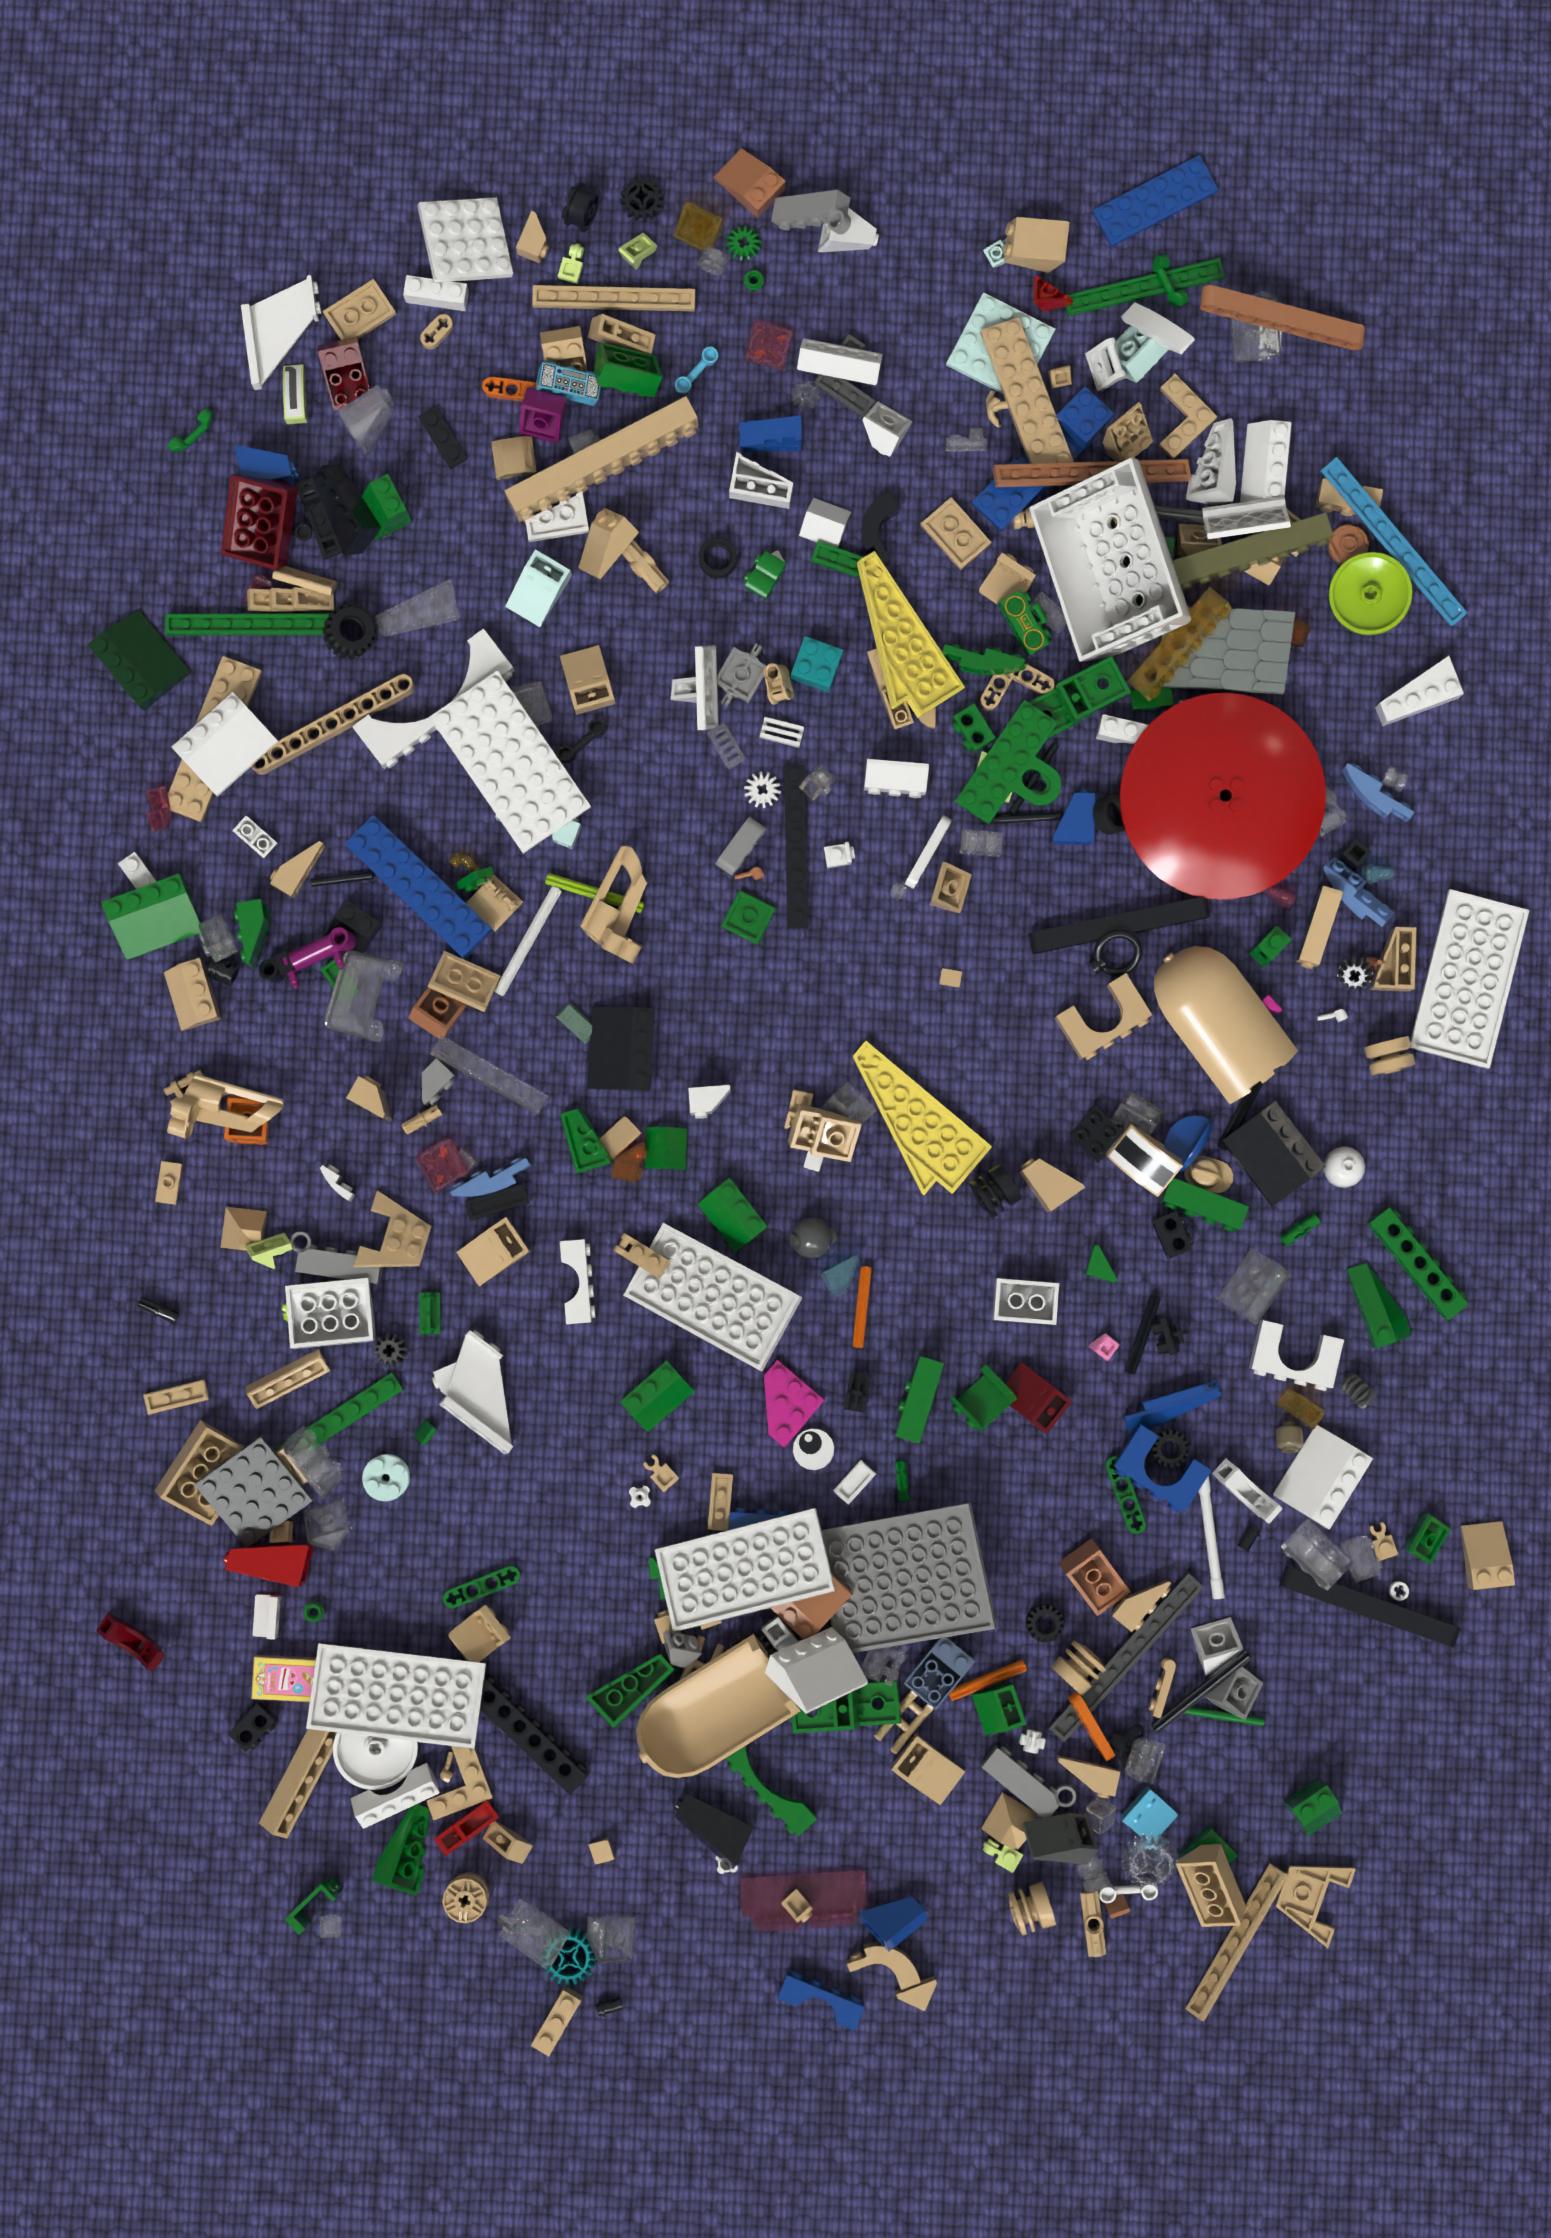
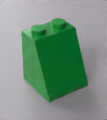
(386, 506)
(1313, 1806)

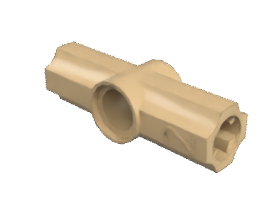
(645, 567)
(1094, 1936)

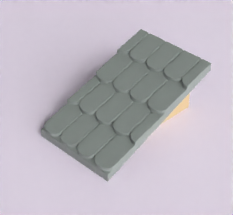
(1241, 655)

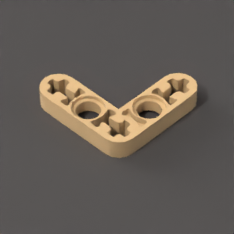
(1008, 678)

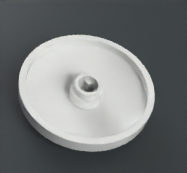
(373, 1761)

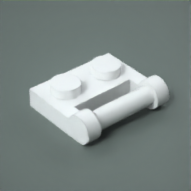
(1101, 367)

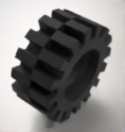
(1181, 1454)
(1054, 1632)

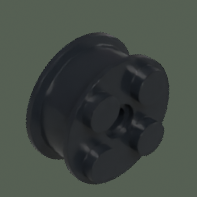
(581, 206)

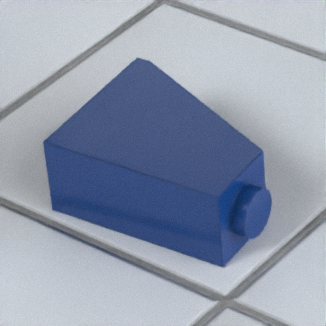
(1078, 821)
(894, 1920)

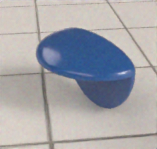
(1188, 1138)

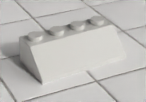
(1265, 460)

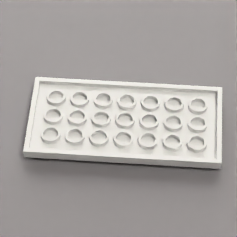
(510, 762)
(1468, 979)
(715, 1298)
(744, 1570)
(396, 1696)

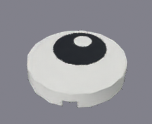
(813, 1449)

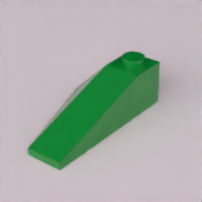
(1379, 1311)

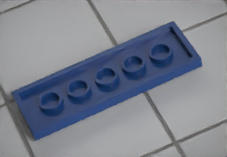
(1155, 201)

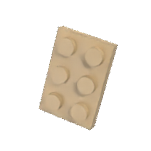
(359, 311)
(955, 533)
(464, 981)

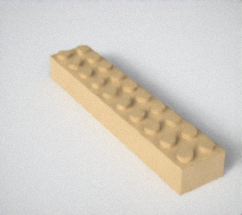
(602, 459)

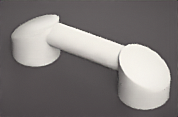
(1109, 1893)

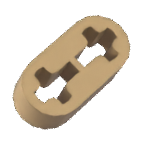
(433, 328)

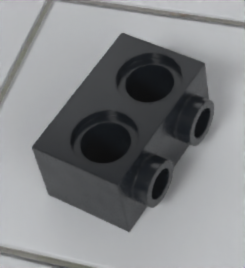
(1166, 1237)
(250, 1723)

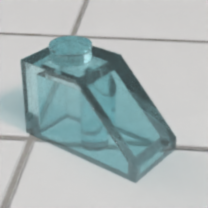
(840, 1276)

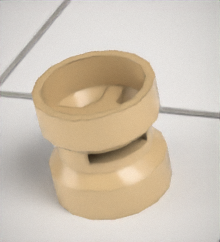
(1018, 521)

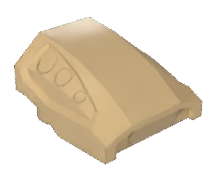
(514, 457)

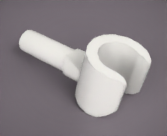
(1339, 1014)

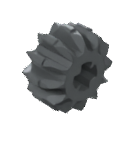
(1361, 979)
(395, 1355)
(1358, 1391)

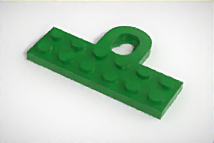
(1008, 761)

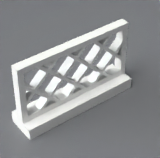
(1244, 517)

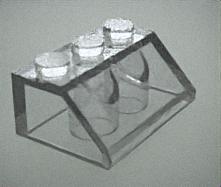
(1254, 341)
(1253, 1286)
(313, 1461)
(1317, 1554)

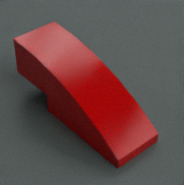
(465, 1828)

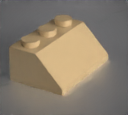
(192, 994)
(368, 1095)

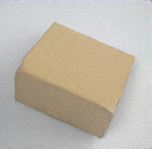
(602, 1851)

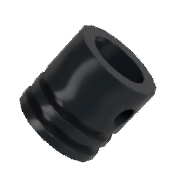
(223, 971)

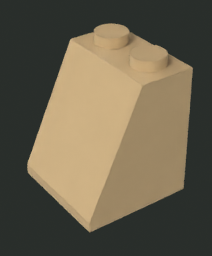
(1036, 243)
(1049, 1183)

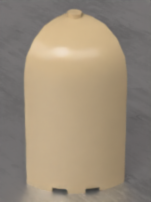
(1221, 1020)
(712, 1712)

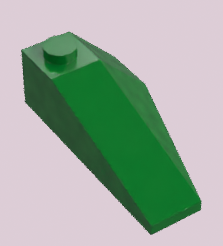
(402, 1859)

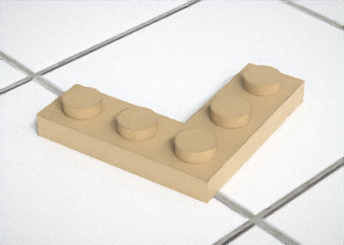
(1197, 412)
(473, 1792)

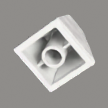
(858, 237)

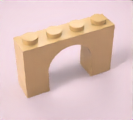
(1132, 1013)

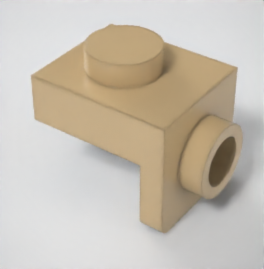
(797, 1906)

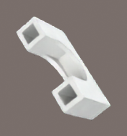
(1267, 1360)

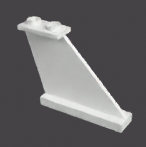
(276, 325)
(478, 1392)

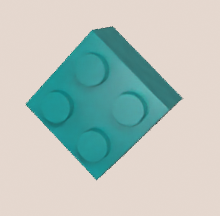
(816, 664)

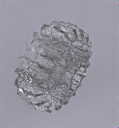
(1162, 1850)

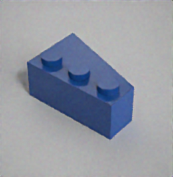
(771, 435)

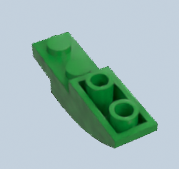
(991, 663)

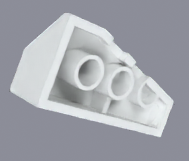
(1215, 476)

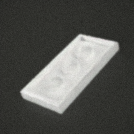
(706, 687)

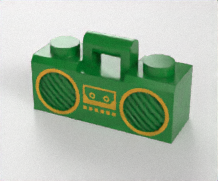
(1023, 624)

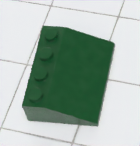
(139, 659)

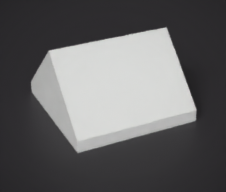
(824, 523)

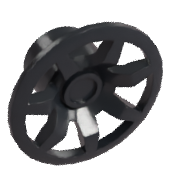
(1123, 1742)

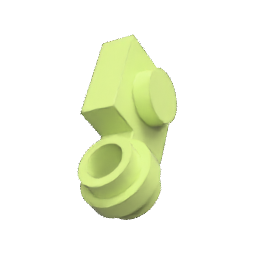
(570, 268)
(1006, 1857)

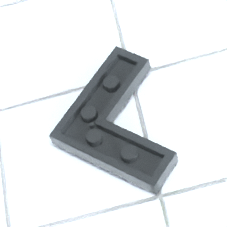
(843, 390)

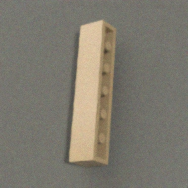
(298, 1782)

